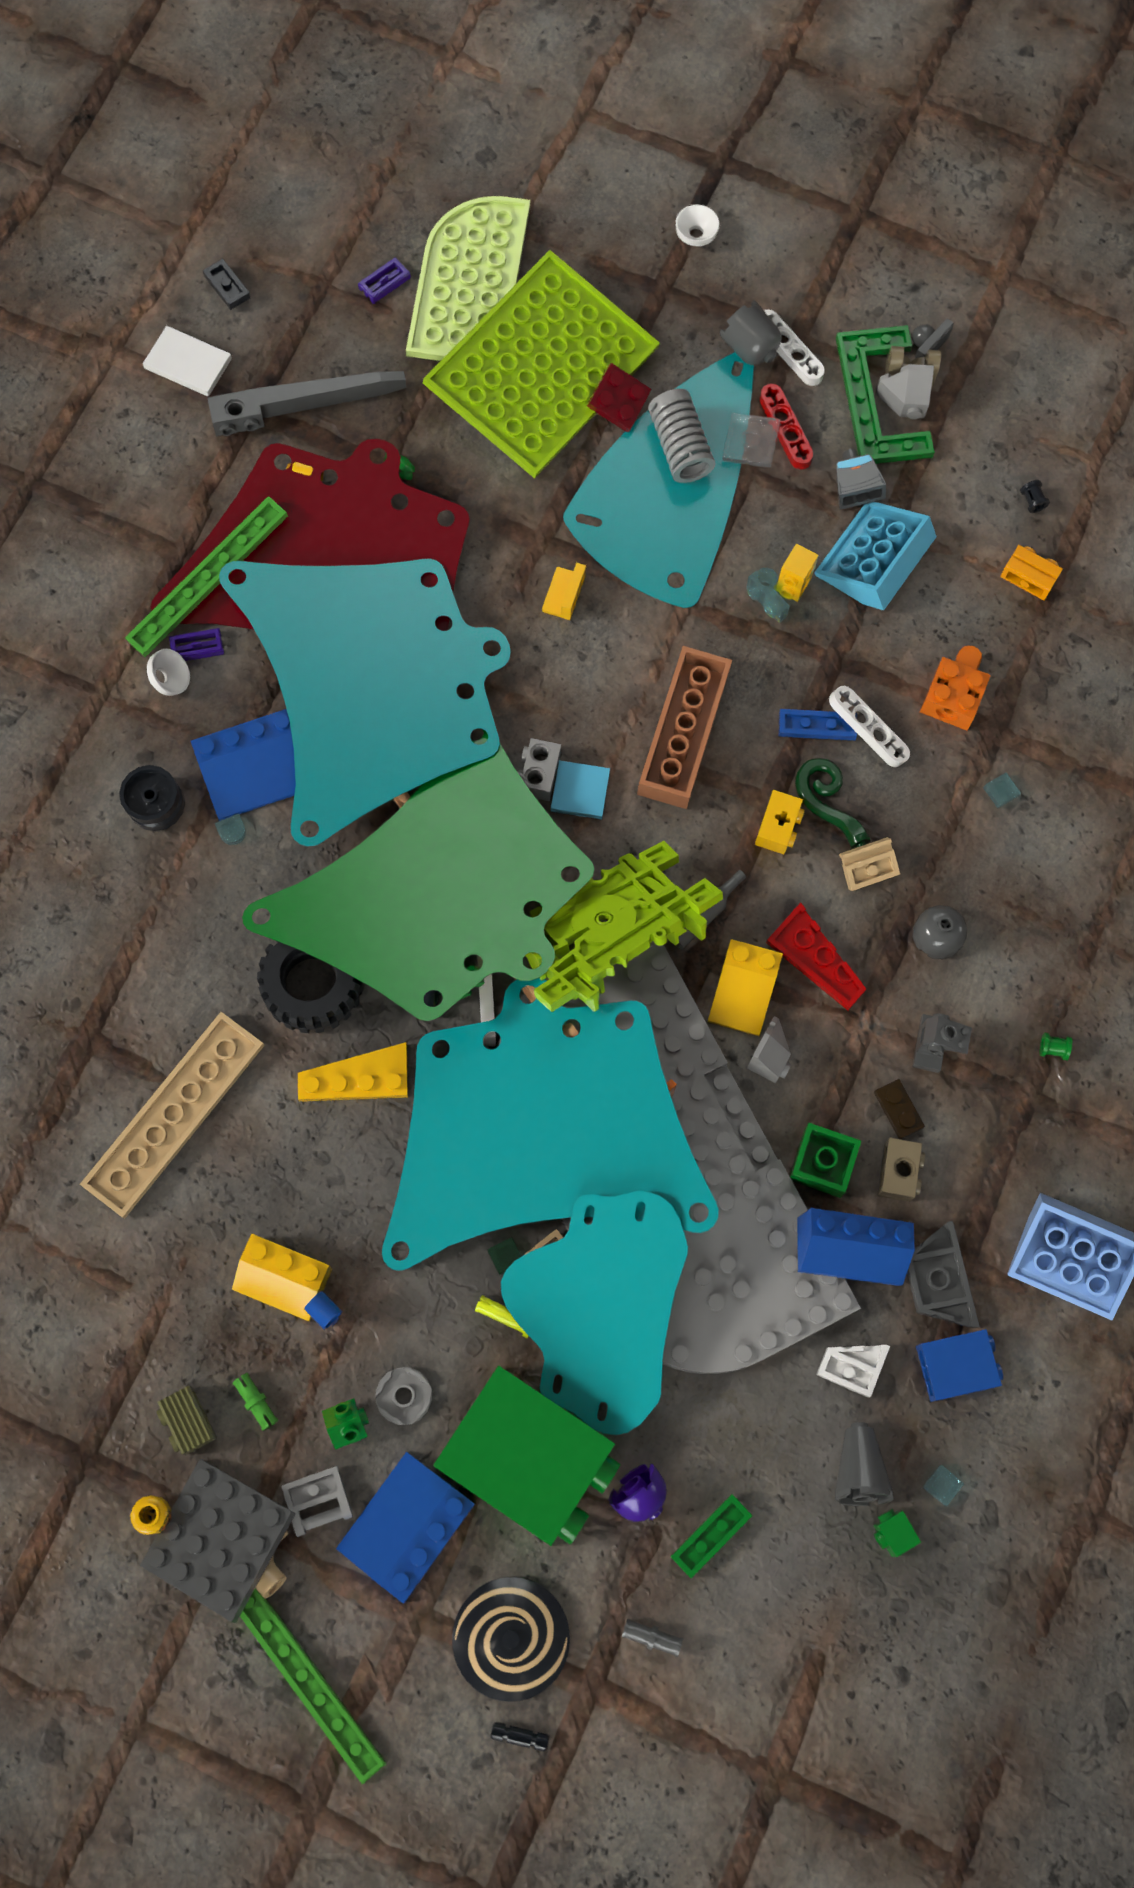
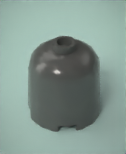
(752, 335)

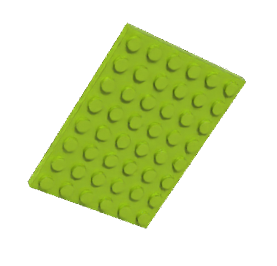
(537, 361)

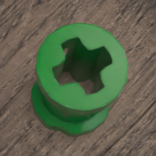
(1055, 1046)

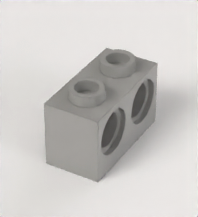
(544, 770)

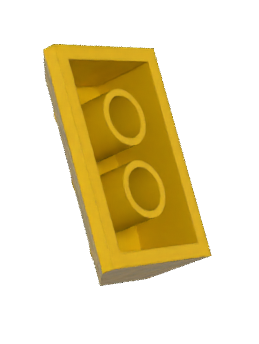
(279, 1276)

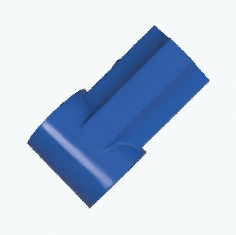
(323, 1310)

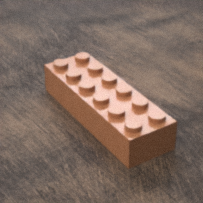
(684, 727)

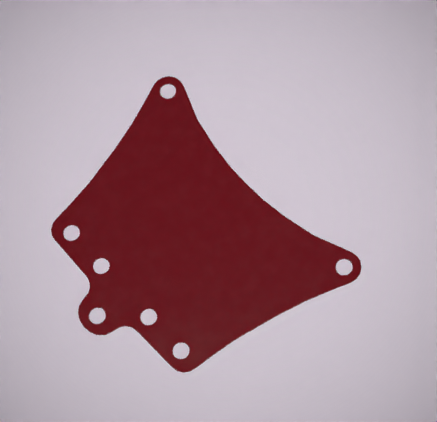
(331, 524)

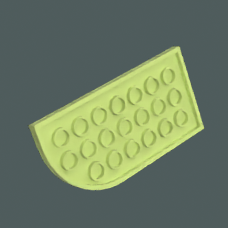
(466, 271)

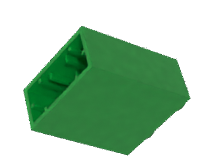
(528, 1458)

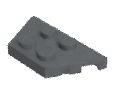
(940, 1279)

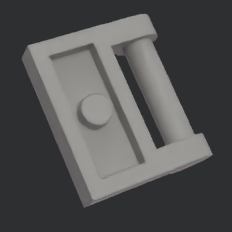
(314, 1491)

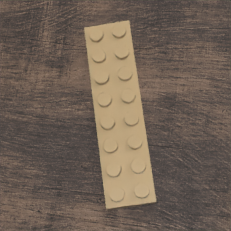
(172, 1115)

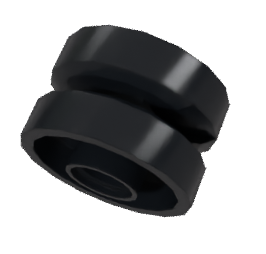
(152, 798)

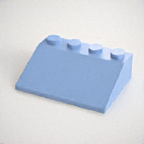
(1075, 1256)

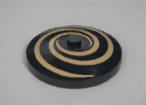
(511, 1639)

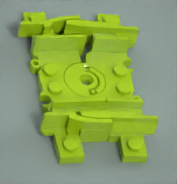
(639, 910)

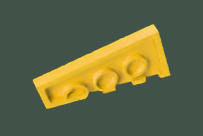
(360, 1077)

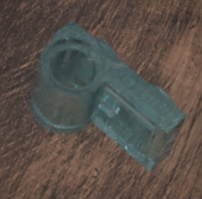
(772, 602)

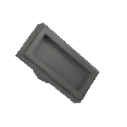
(929, 339)

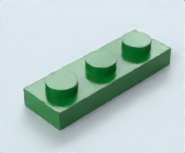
(711, 1536)

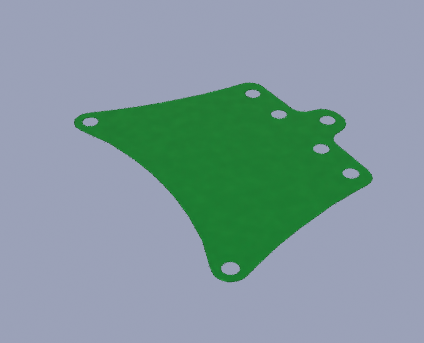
(436, 888)

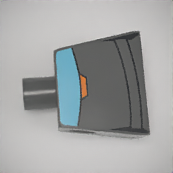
(858, 480)

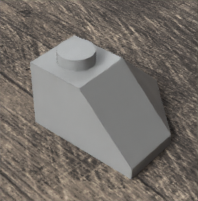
(907, 391)
(771, 1054)

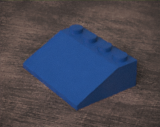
(248, 764)
(405, 1527)

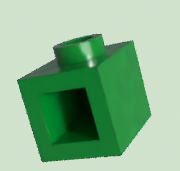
(895, 1533)

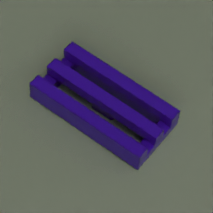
(387, 283)
(201, 649)

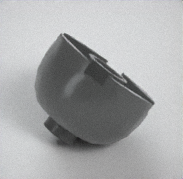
(940, 932)

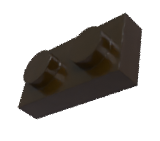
(899, 1109)

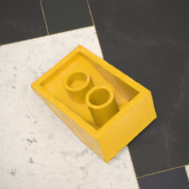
(745, 987)

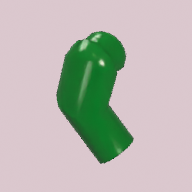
(406, 467)

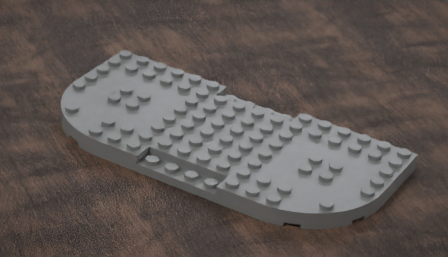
(741, 1277)

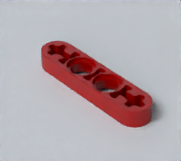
(789, 425)

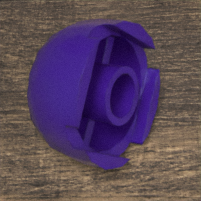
(640, 1495)

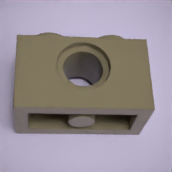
(891, 1183)

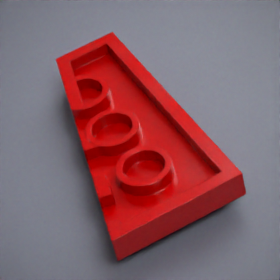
(816, 957)

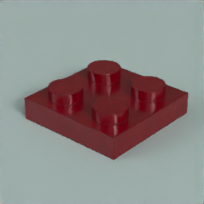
(619, 397)

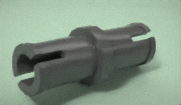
(652, 1637)

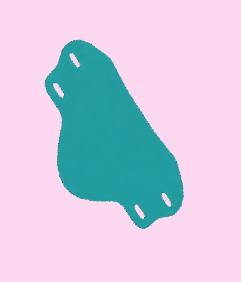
(602, 1306)

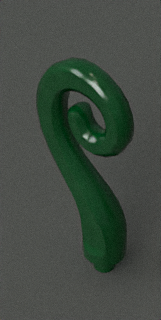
(851, 827)

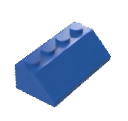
(854, 1246)

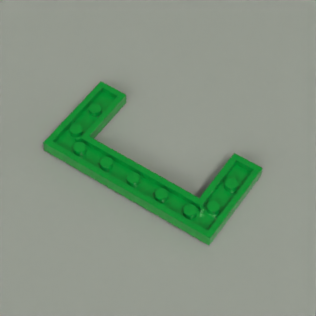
(852, 350)

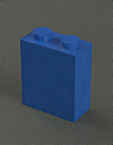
(959, 1365)

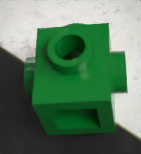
(345, 1423)

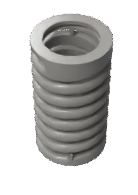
(681, 435)

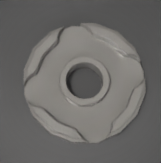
(403, 1413)

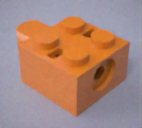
(958, 690)

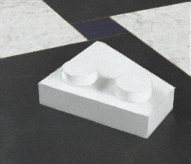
(854, 1367)

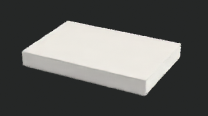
(187, 361)

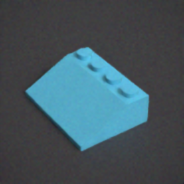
(877, 553)

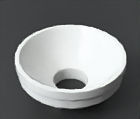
(698, 218)
(174, 670)

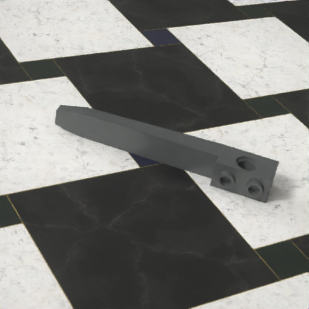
(296, 397)

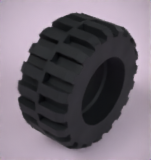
(299, 1013)

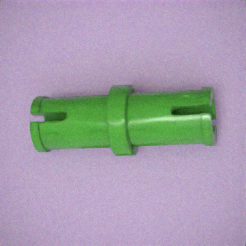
(255, 1401)

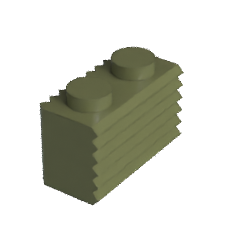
(186, 1421)

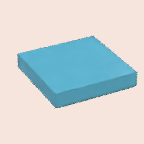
(580, 789)

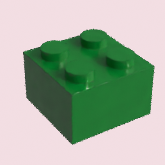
(825, 1160)

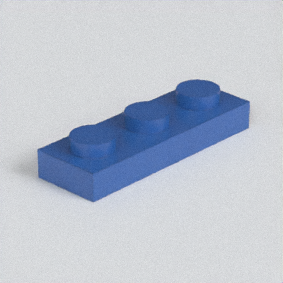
(814, 725)

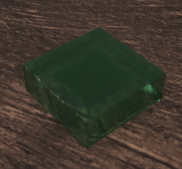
(504, 1255)

